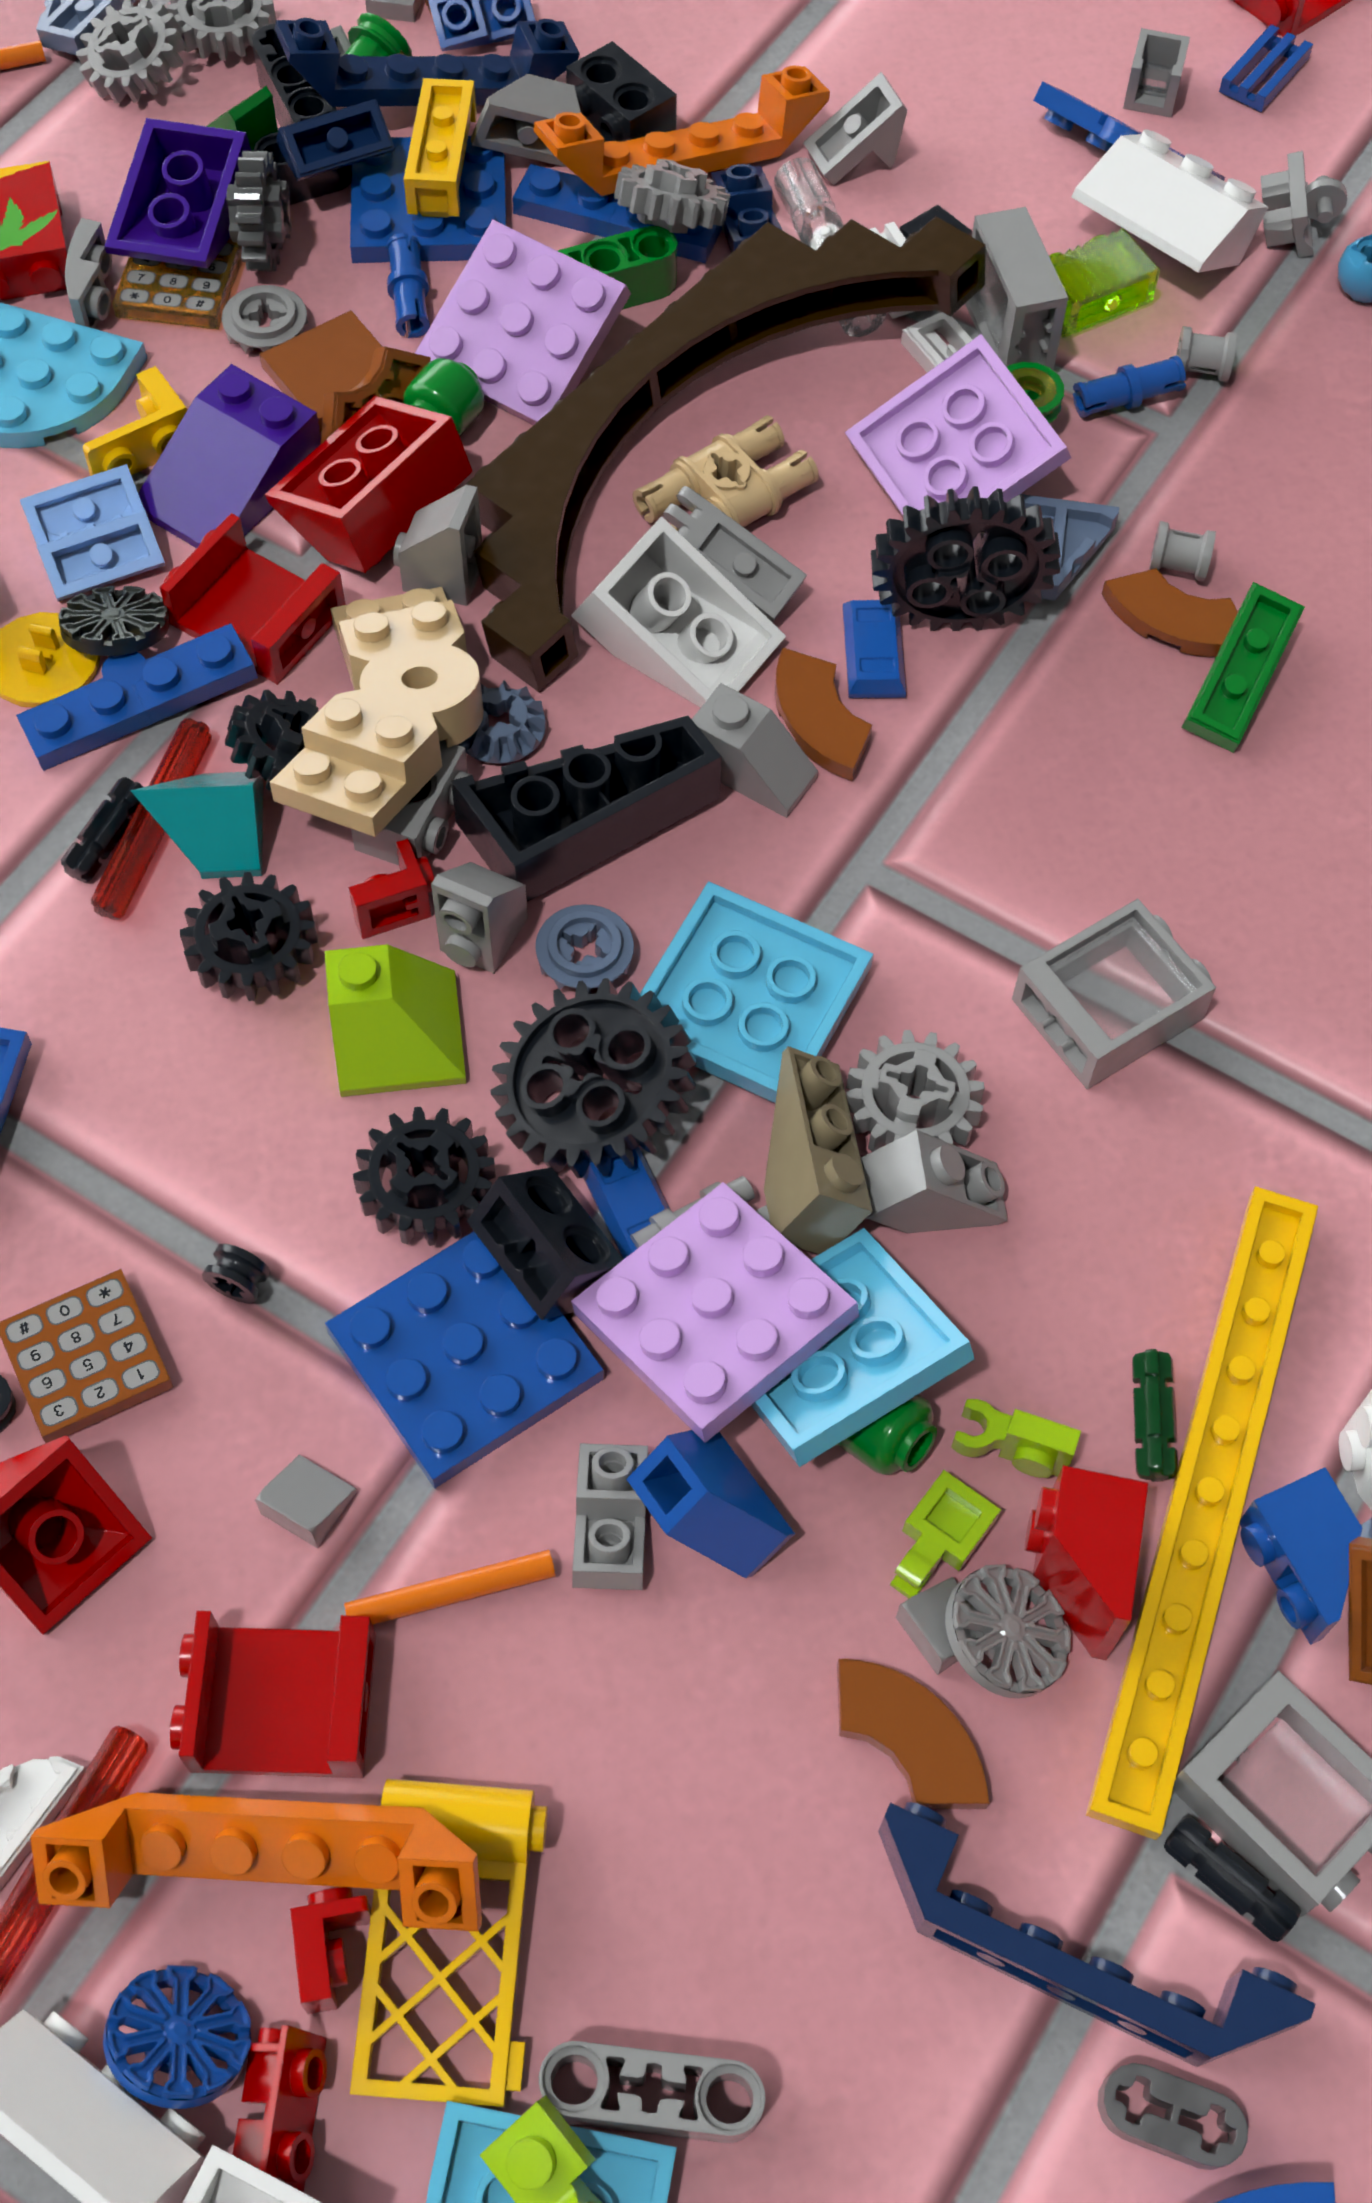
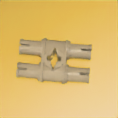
(730, 477)

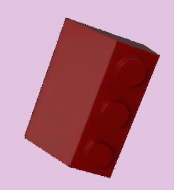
(371, 480)

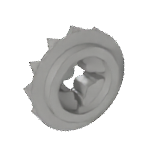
(247, 308)

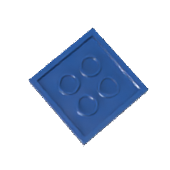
(381, 208)
(460, 1358)

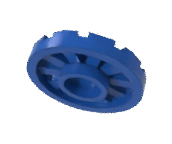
(177, 2037)

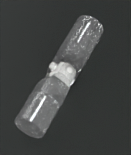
(814, 220)

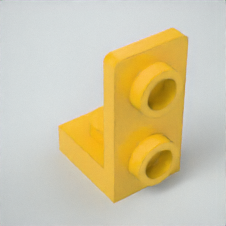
(145, 439)

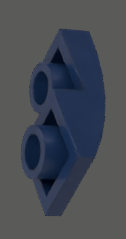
(749, 202)

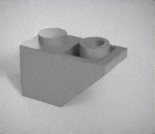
(477, 914)
(932, 1186)

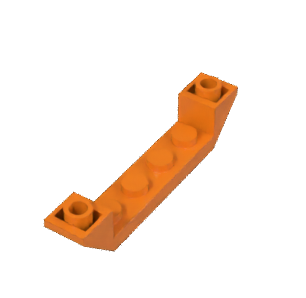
(785, 108)
(405, 1849)

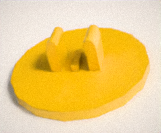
(39, 663)

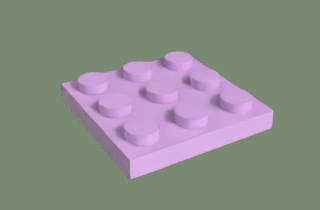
(524, 321)
(958, 431)
(715, 1310)

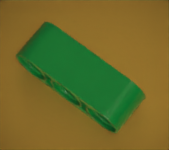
(639, 258)

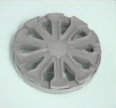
(1007, 1631)

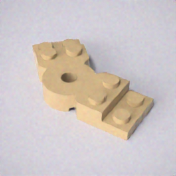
(381, 741)

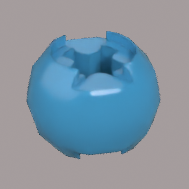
(1356, 270)

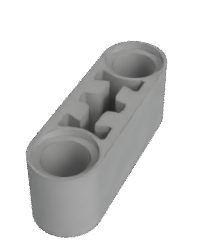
(673, 2068)

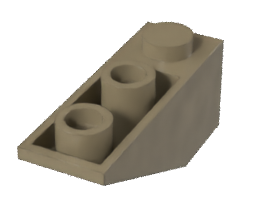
(813, 1163)

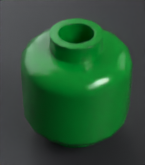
(449, 390)
(896, 1439)

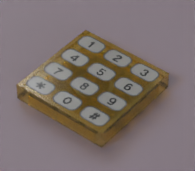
(177, 292)

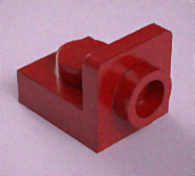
(394, 898)
(319, 1960)

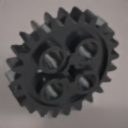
(985, 543)
(569, 1125)

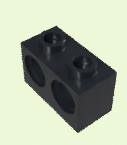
(621, 95)
(543, 1239)

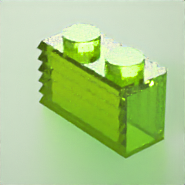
(1104, 280)

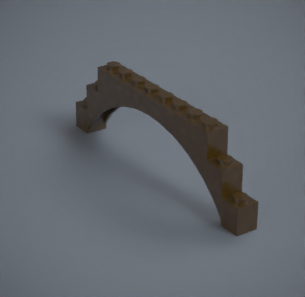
(755, 295)

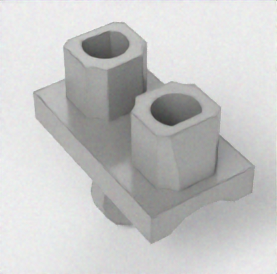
(1295, 203)

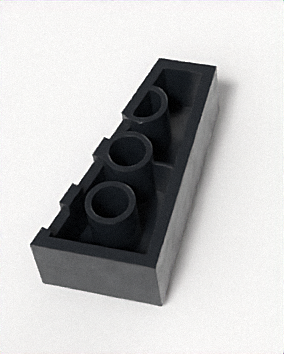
(587, 805)

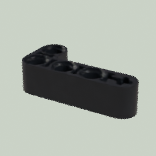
(293, 102)

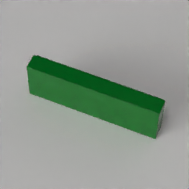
(1243, 667)

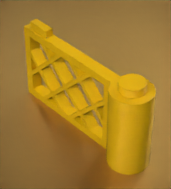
(502, 1830)

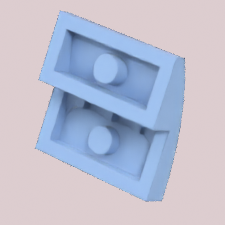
(92, 532)

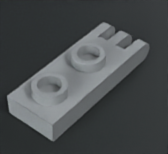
(736, 553)

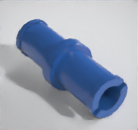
(407, 285)
(1129, 386)

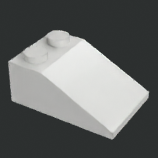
(678, 618)

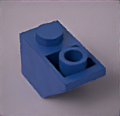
(710, 1502)
(1304, 1545)

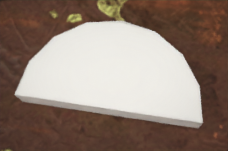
(31, 1799)

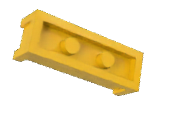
(439, 147)

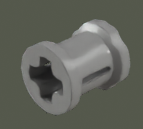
(1207, 353)
(1182, 551)

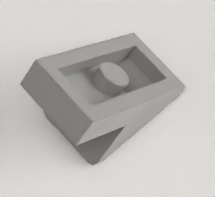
(863, 125)

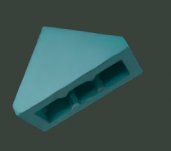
(212, 820)

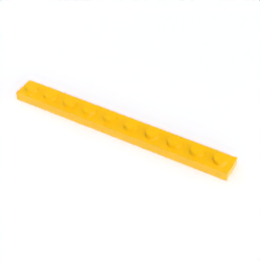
(1202, 1518)

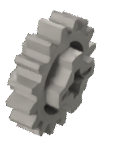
(221, 24)
(131, 50)
(671, 196)
(885, 1080)

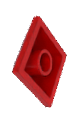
(59, 1531)

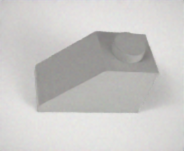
(510, 116)
(442, 546)
(755, 750)

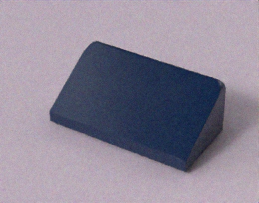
(335, 140)

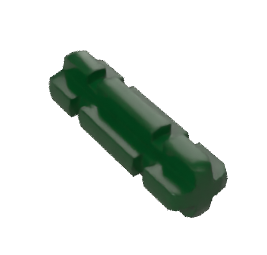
(1154, 1415)

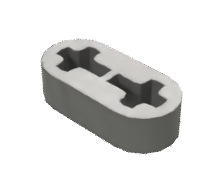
(1165, 2134)

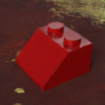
(1089, 1551)

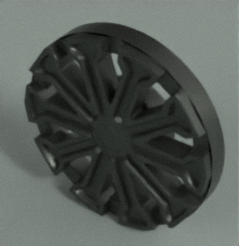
(114, 621)

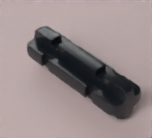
(102, 831)
(1232, 1879)

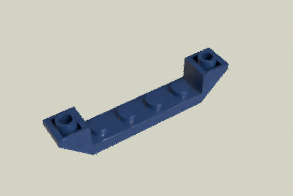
(396, 80)
(1249, 2010)

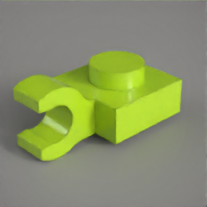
(1029, 1441)
(946, 1528)
(541, 2158)

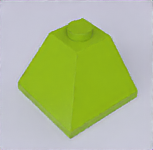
(393, 1021)

